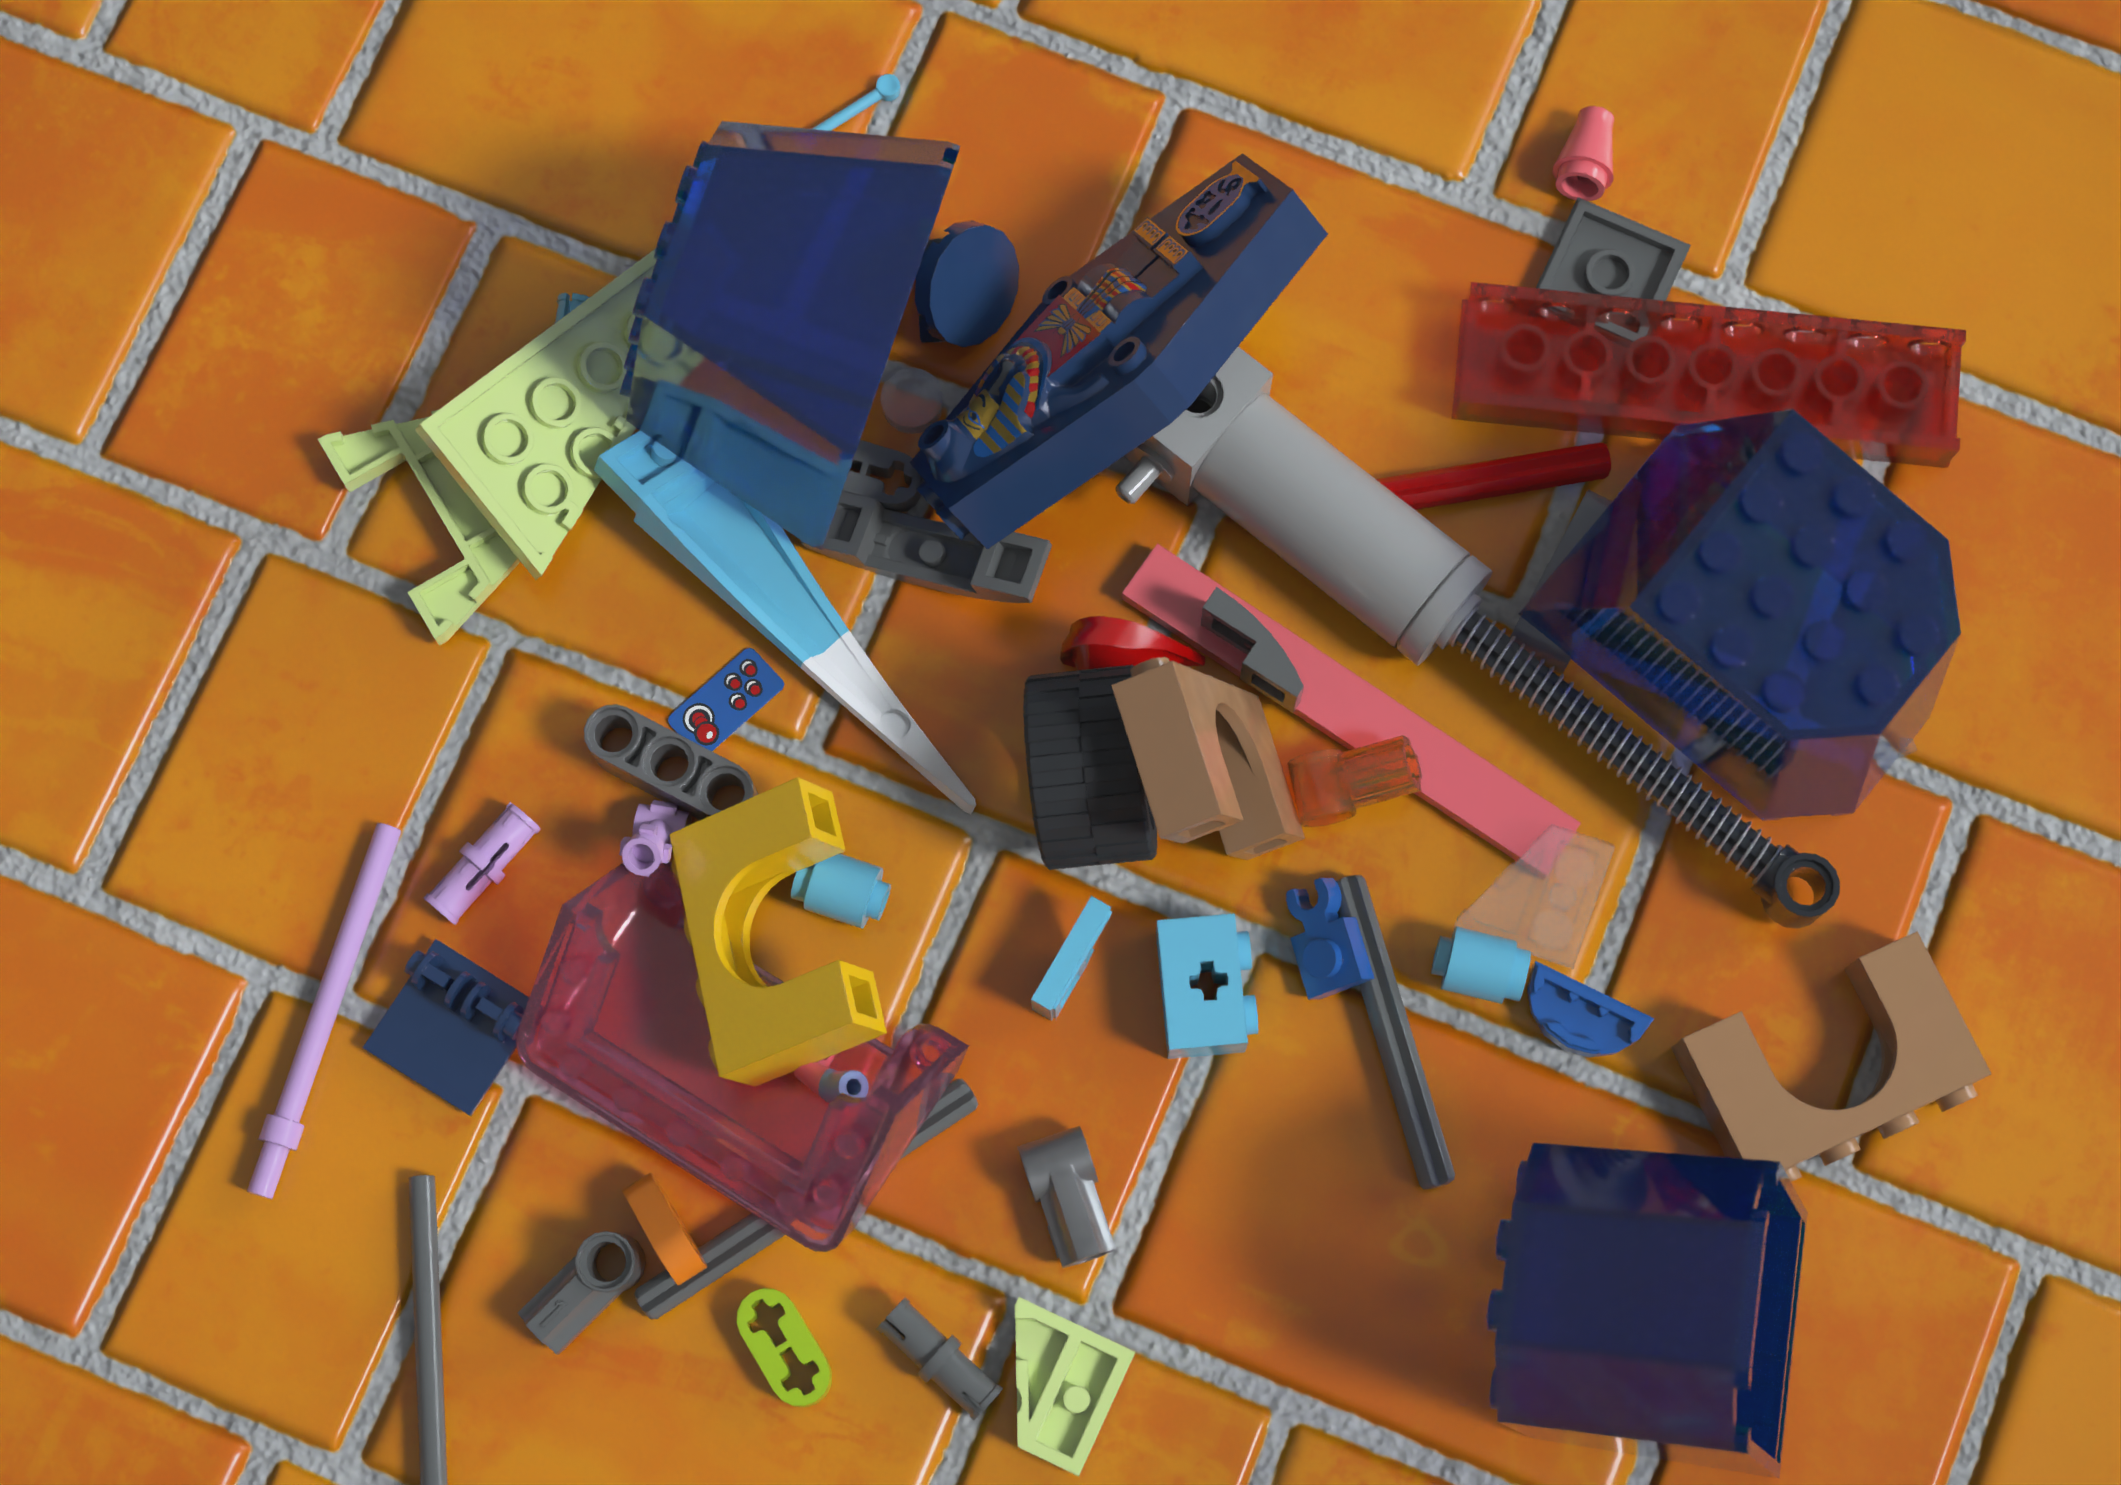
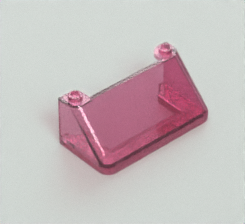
(630, 1040)

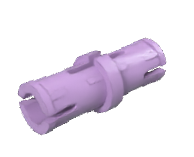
(482, 863)

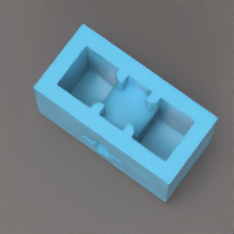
(1197, 947)

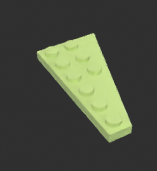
(540, 419)

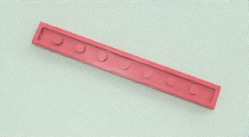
(1355, 711)

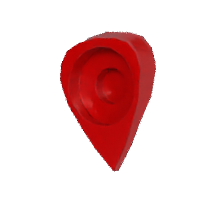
(1120, 642)

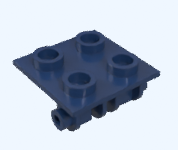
(450, 1026)

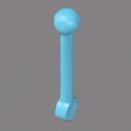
(886, 89)

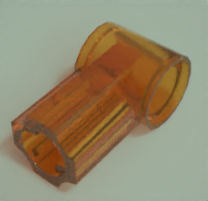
(1336, 783)

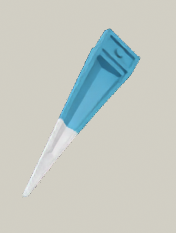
(769, 585)

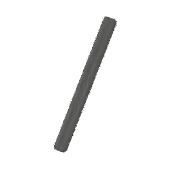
(754, 1234)

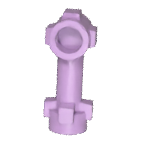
(651, 836)

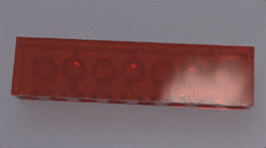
(1561, 372)

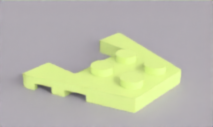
(457, 592)

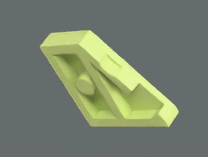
(1063, 1385)

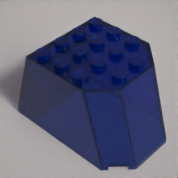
(781, 308)
(1762, 611)
(1649, 1304)

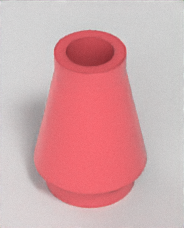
(1587, 157)

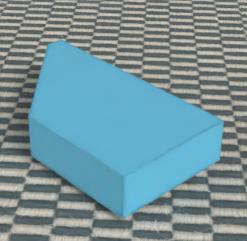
(1071, 960)

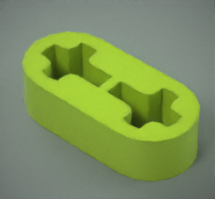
(770, 1356)

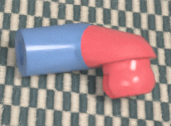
(830, 1082)

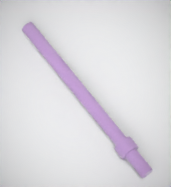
(282, 1130)

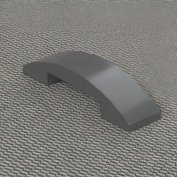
(932, 554)

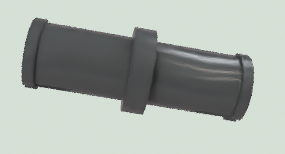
(939, 1358)

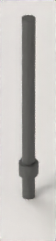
(427, 1330)

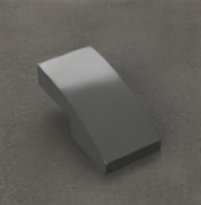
(1266, 662)

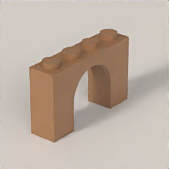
(1206, 759)
(1923, 1055)

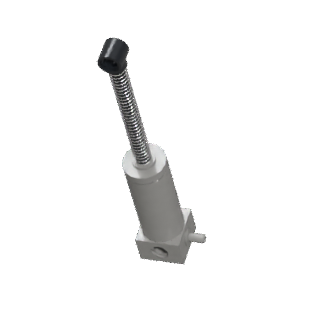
(1419, 593)

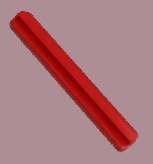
(1501, 476)

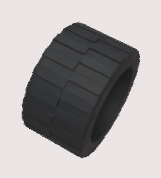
(1083, 772)

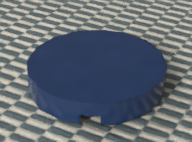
(967, 283)

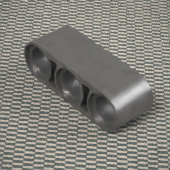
(653, 745)

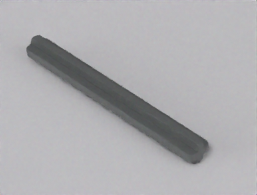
(1397, 1044)

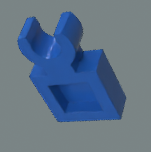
(1332, 947)

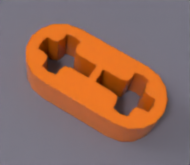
(664, 1229)

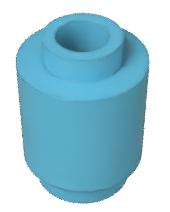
(842, 890)
(1481, 965)

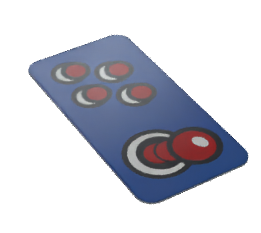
(727, 700)

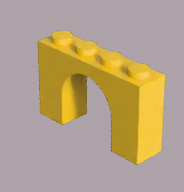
(723, 876)

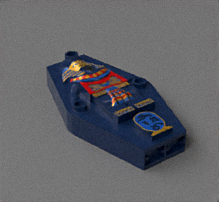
(1116, 351)

